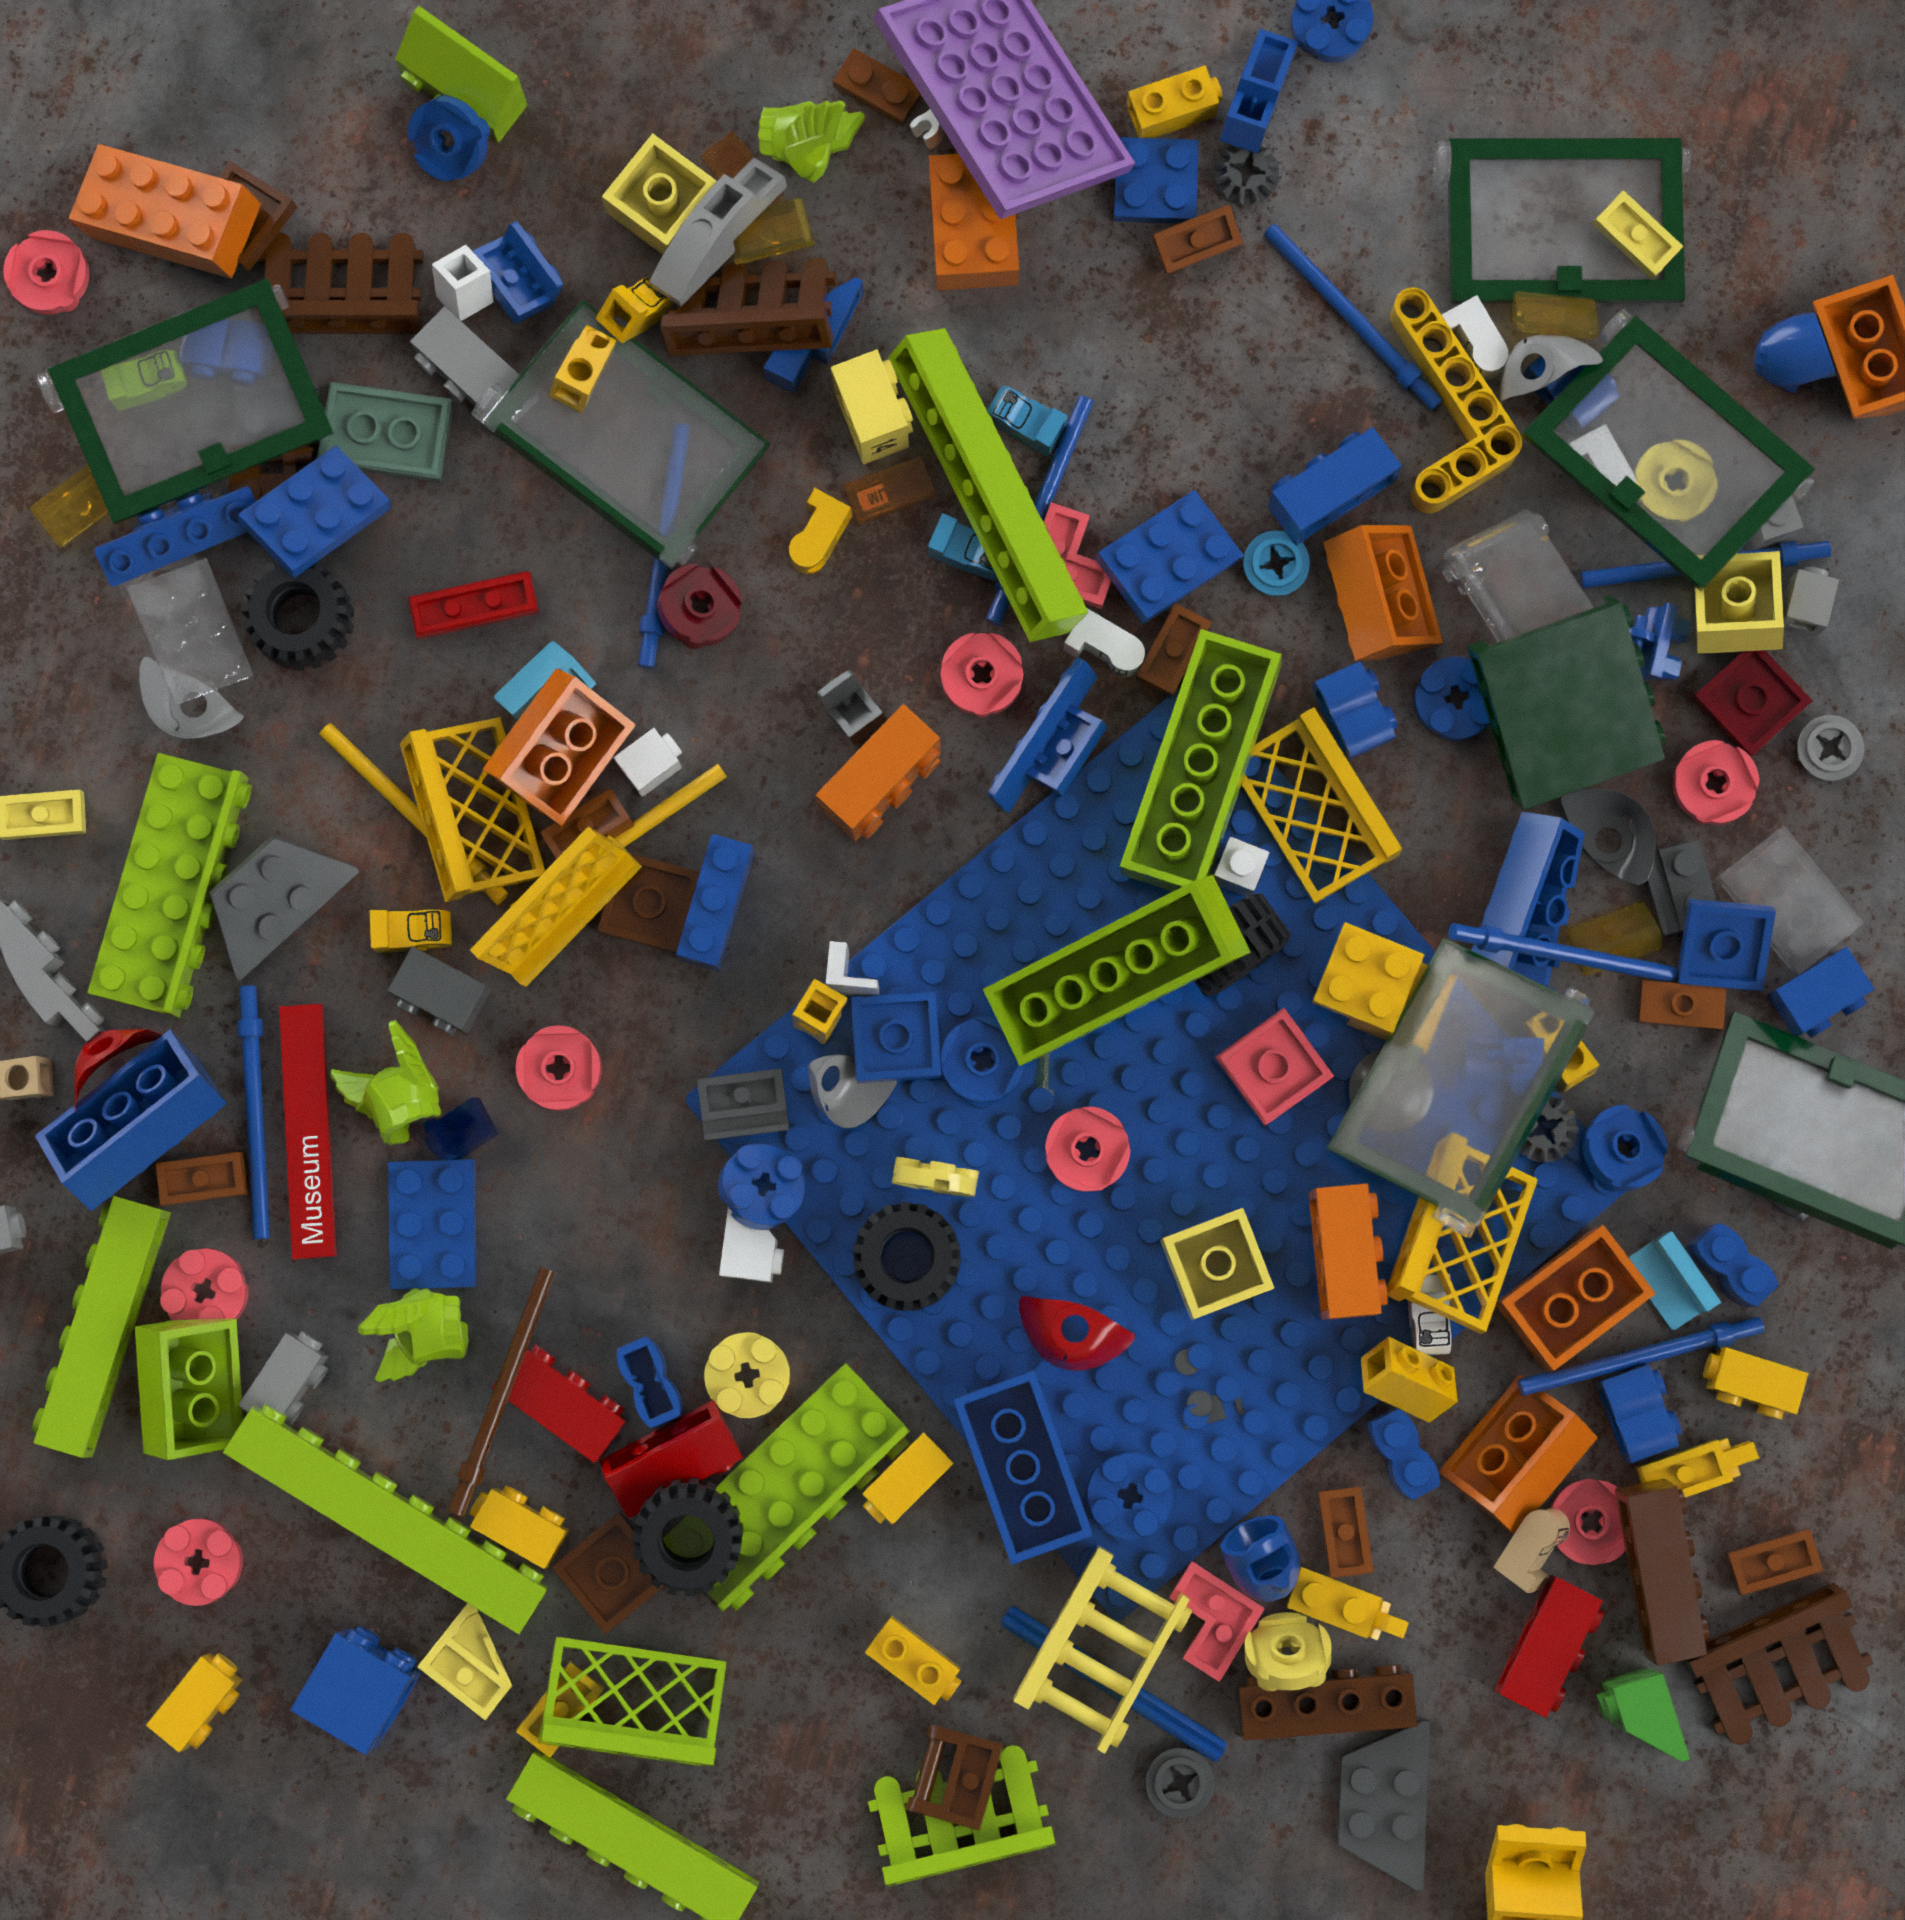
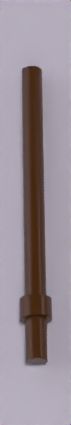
(472, 1471)

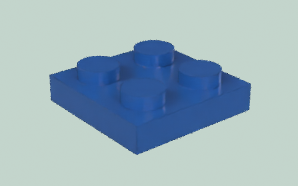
(1160, 183)
(1725, 944)
(896, 1037)

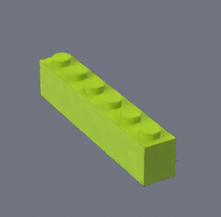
(101, 1327)
(631, 1840)

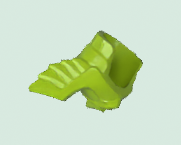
(807, 135)
(394, 1094)
(424, 1330)

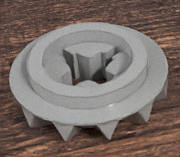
(1849, 747)

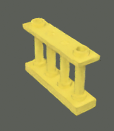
(1060, 1650)

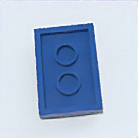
(314, 511)
(1168, 556)
(432, 1224)

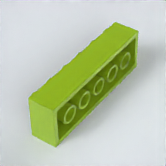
(1201, 762)
(1116, 970)

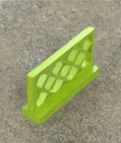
(625, 1740)

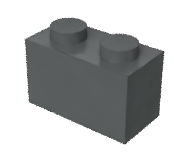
(439, 991)

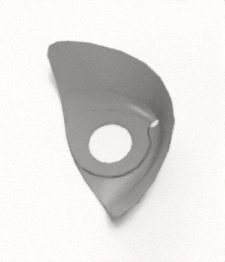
(1560, 356)
(160, 707)
(847, 1102)

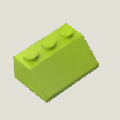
(448, 64)
(188, 1386)

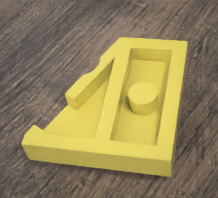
(468, 1664)

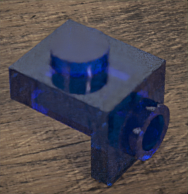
(460, 1130)

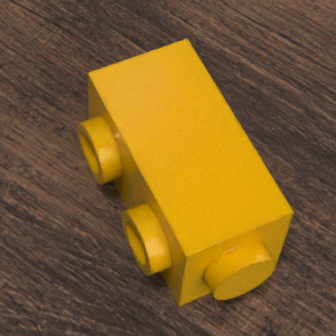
(1174, 103)
(1409, 1379)
(1756, 1381)
(906, 1480)
(519, 1527)
(914, 1661)
(195, 1701)

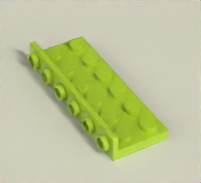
(166, 885)
(797, 1480)

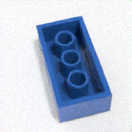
(130, 1120)
(1023, 1467)

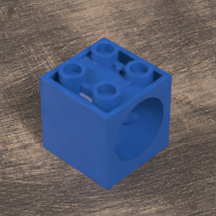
(357, 1689)

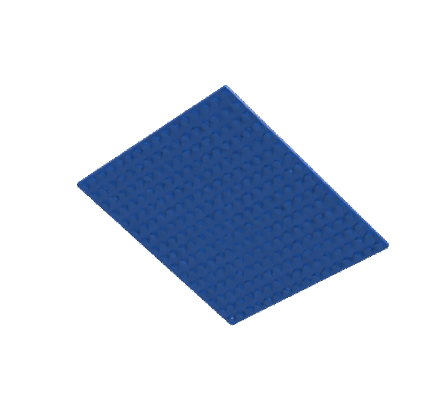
(1190, 1161)

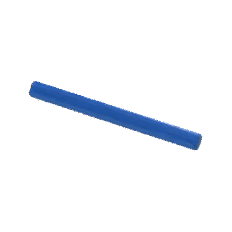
(1145, 1703)

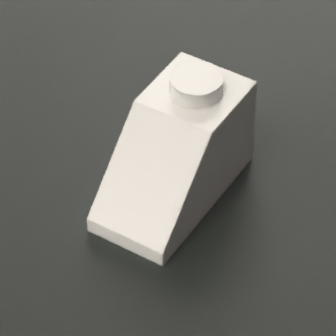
(749, 1253)

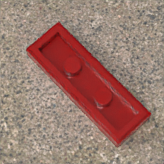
(473, 605)

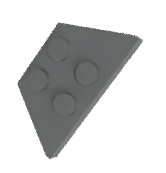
(273, 897)
(1386, 1803)

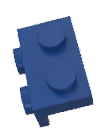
(520, 274)

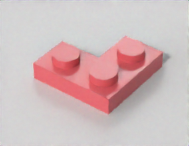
(1067, 531)
(1226, 1618)

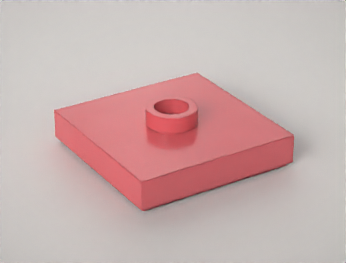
(1274, 1067)

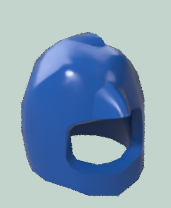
(1793, 353)
(1262, 1558)

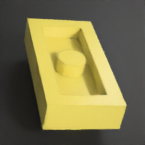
(1637, 234)
(42, 814)

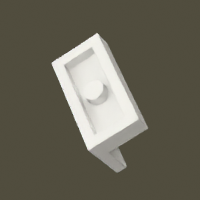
(838, 970)

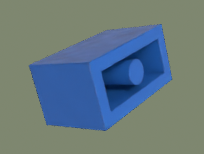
(1821, 992)

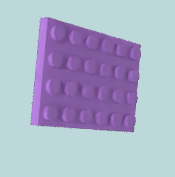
(1005, 98)

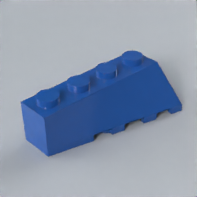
(1534, 889)

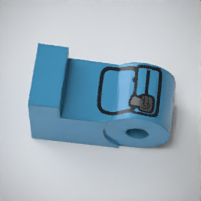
(1027, 420)
(959, 548)

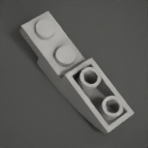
(709, 231)
(32, 964)

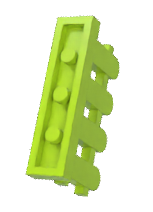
(943, 1834)

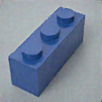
(1333, 485)
(715, 902)

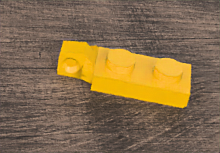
(1700, 1466)
(1343, 1606)

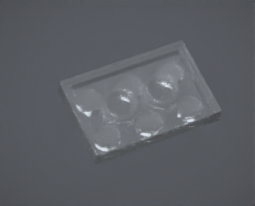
(190, 631)
(1807, 905)

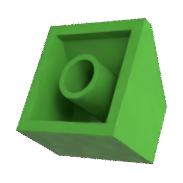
(1643, 1708)

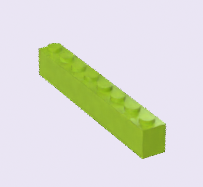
(988, 485)
(386, 1518)

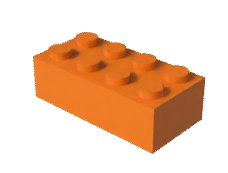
(165, 210)

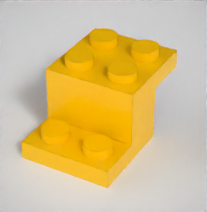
(1369, 980)
(1535, 1874)

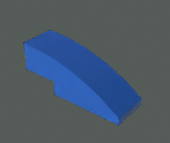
(1258, 91)
(788, 367)

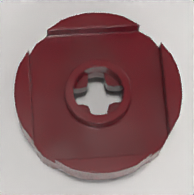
(691, 626)

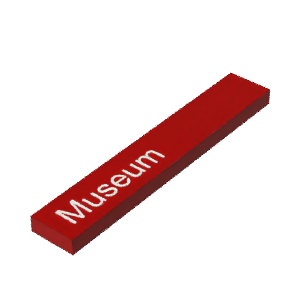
(307, 1131)

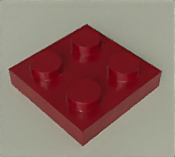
(1752, 700)

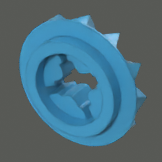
(1259, 554)

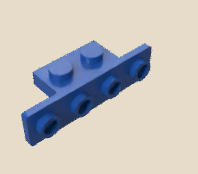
(174, 534)
(1055, 742)

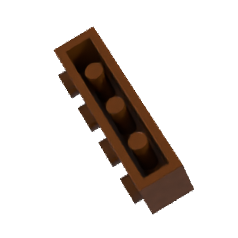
(1662, 1571)
(1338, 1705)

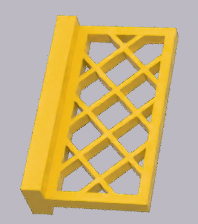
(1350, 796)
(441, 824)
(557, 907)
(1420, 1249)

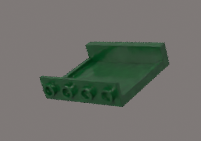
(1568, 704)

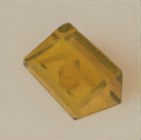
(775, 231)
(1554, 315)
(70, 507)
(1623, 932)

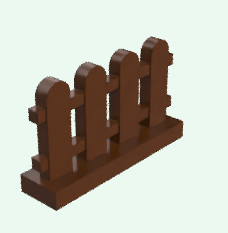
(359, 305)
(759, 327)
(1787, 1627)

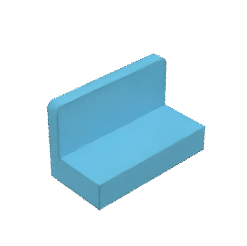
(530, 679)
(1675, 1280)

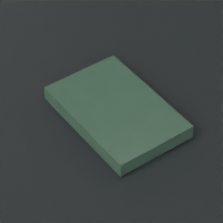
(389, 430)

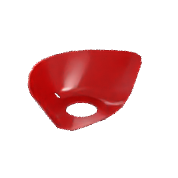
(105, 1047)
(1043, 1324)

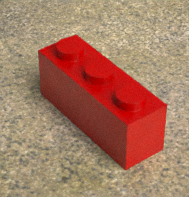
(566, 1406)
(682, 1450)
(1549, 1646)

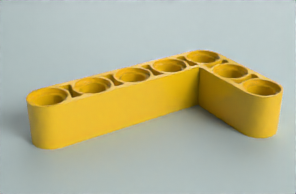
(1457, 401)

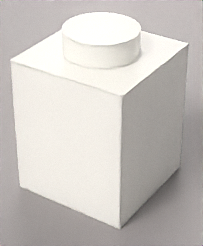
(462, 283)
(649, 761)
(1240, 867)

